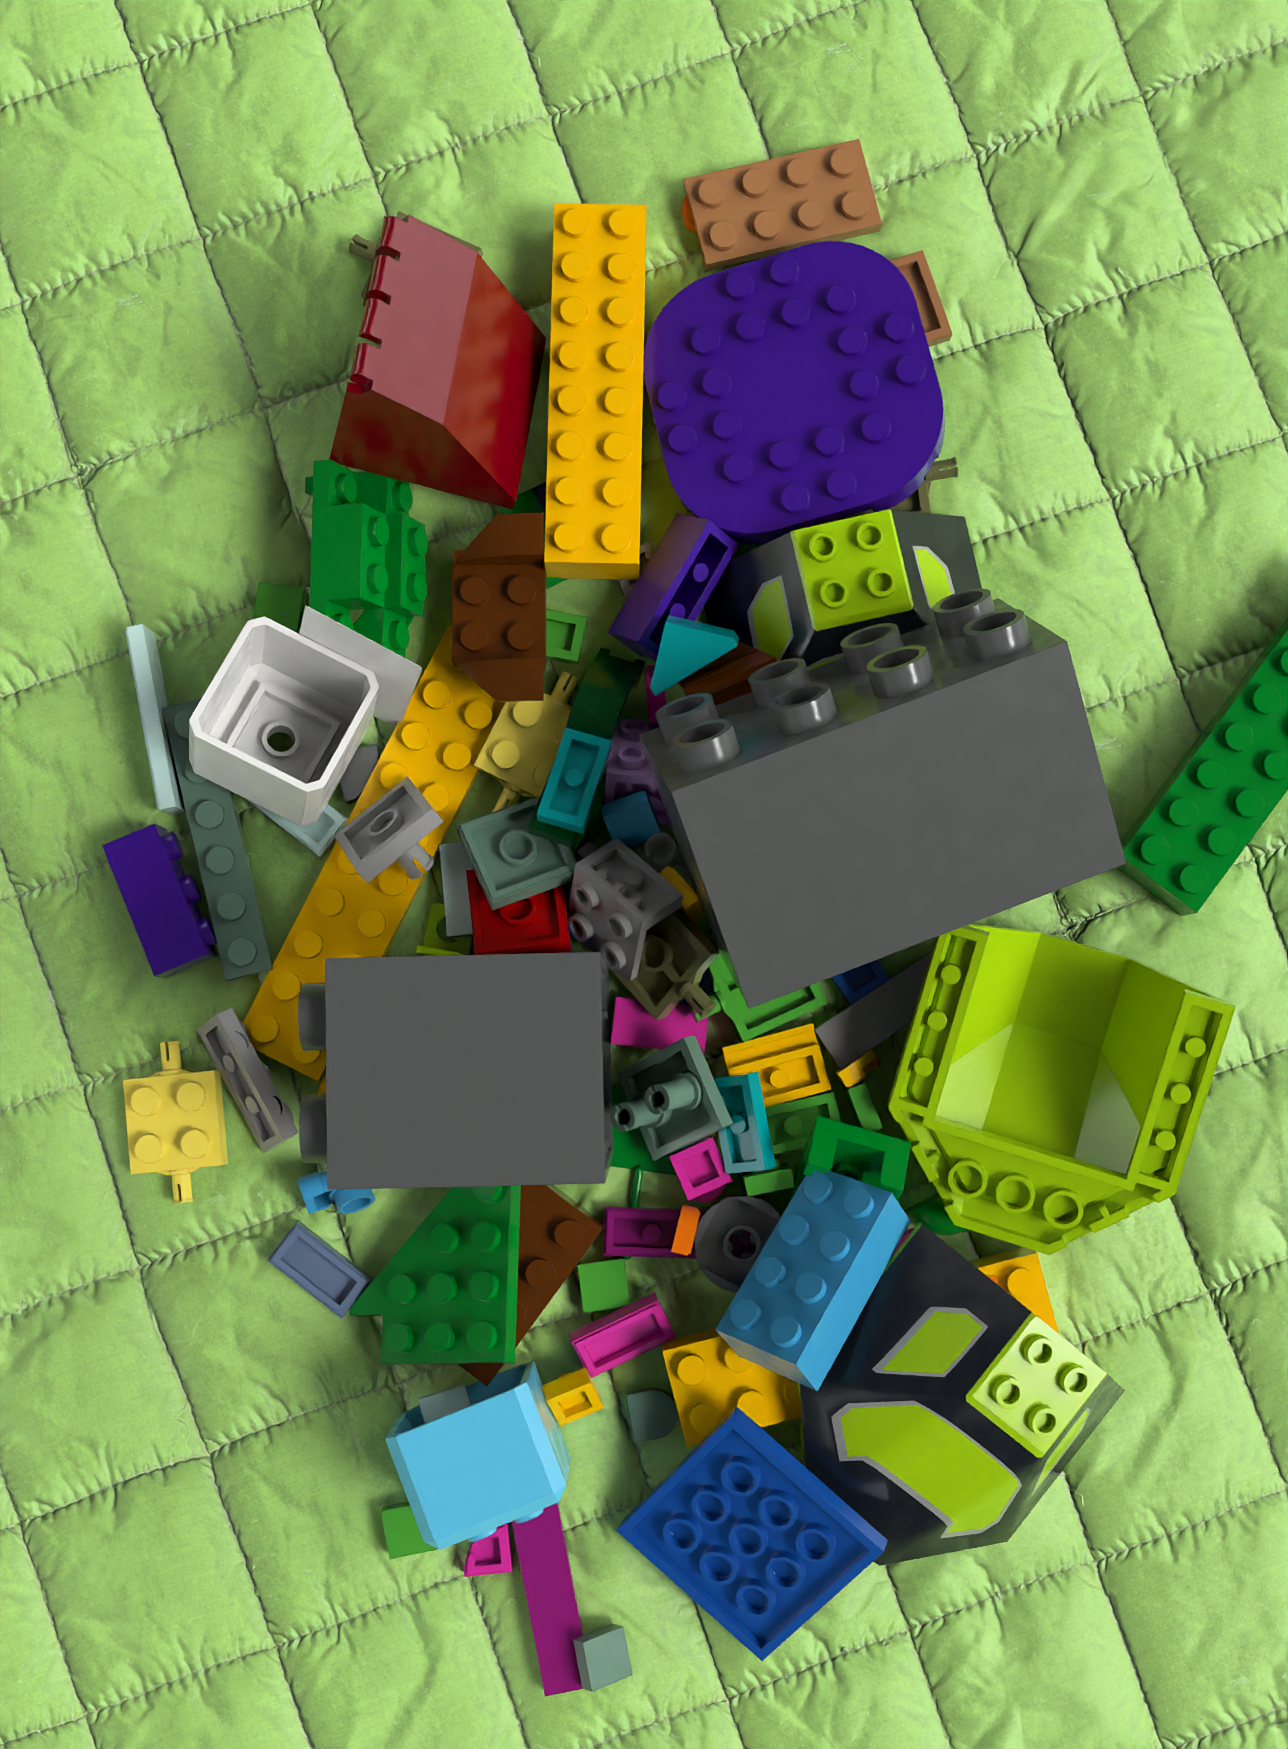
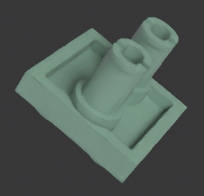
(671, 1099)

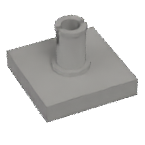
(391, 833)

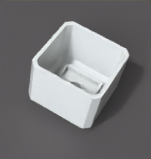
(285, 686)

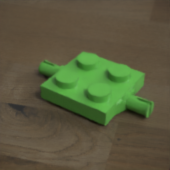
(761, 1018)

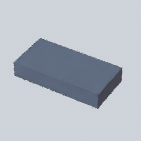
(320, 1269)

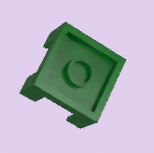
(854, 1154)

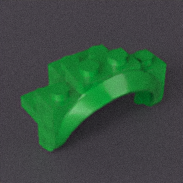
(366, 553)

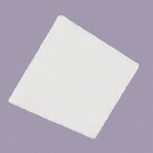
(394, 673)

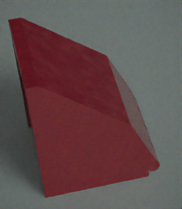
(450, 374)

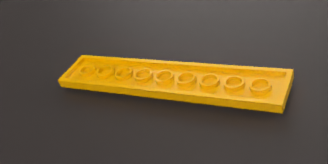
(343, 912)

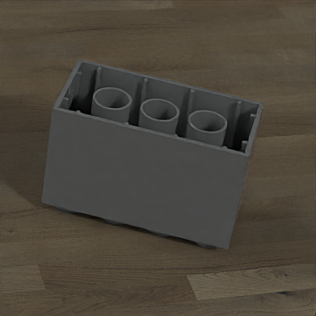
(884, 793)
(460, 1071)

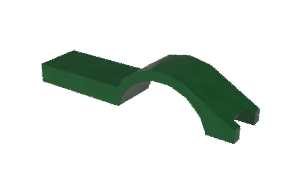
(595, 713)

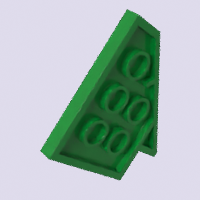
(452, 1283)

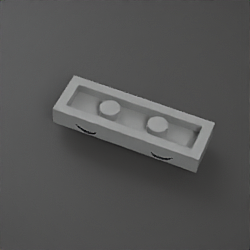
(248, 1080)

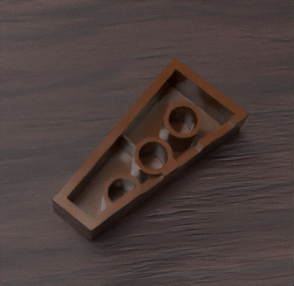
(551, 1243)

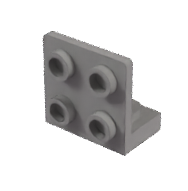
(615, 903)

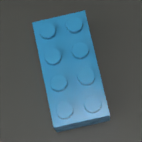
(814, 1277)

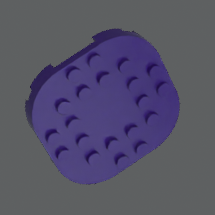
(794, 391)

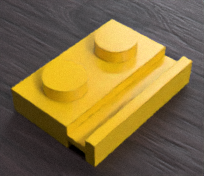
(786, 1063)

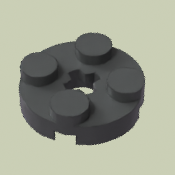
(718, 1223)

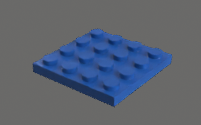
(751, 1534)

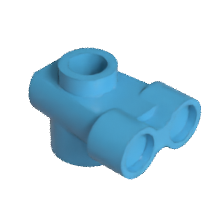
(318, 1197)

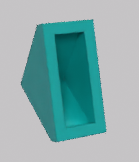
(687, 648)

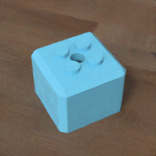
(483, 1461)

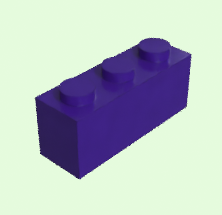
(673, 582)
(161, 900)

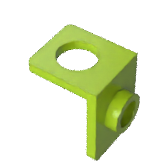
(434, 944)

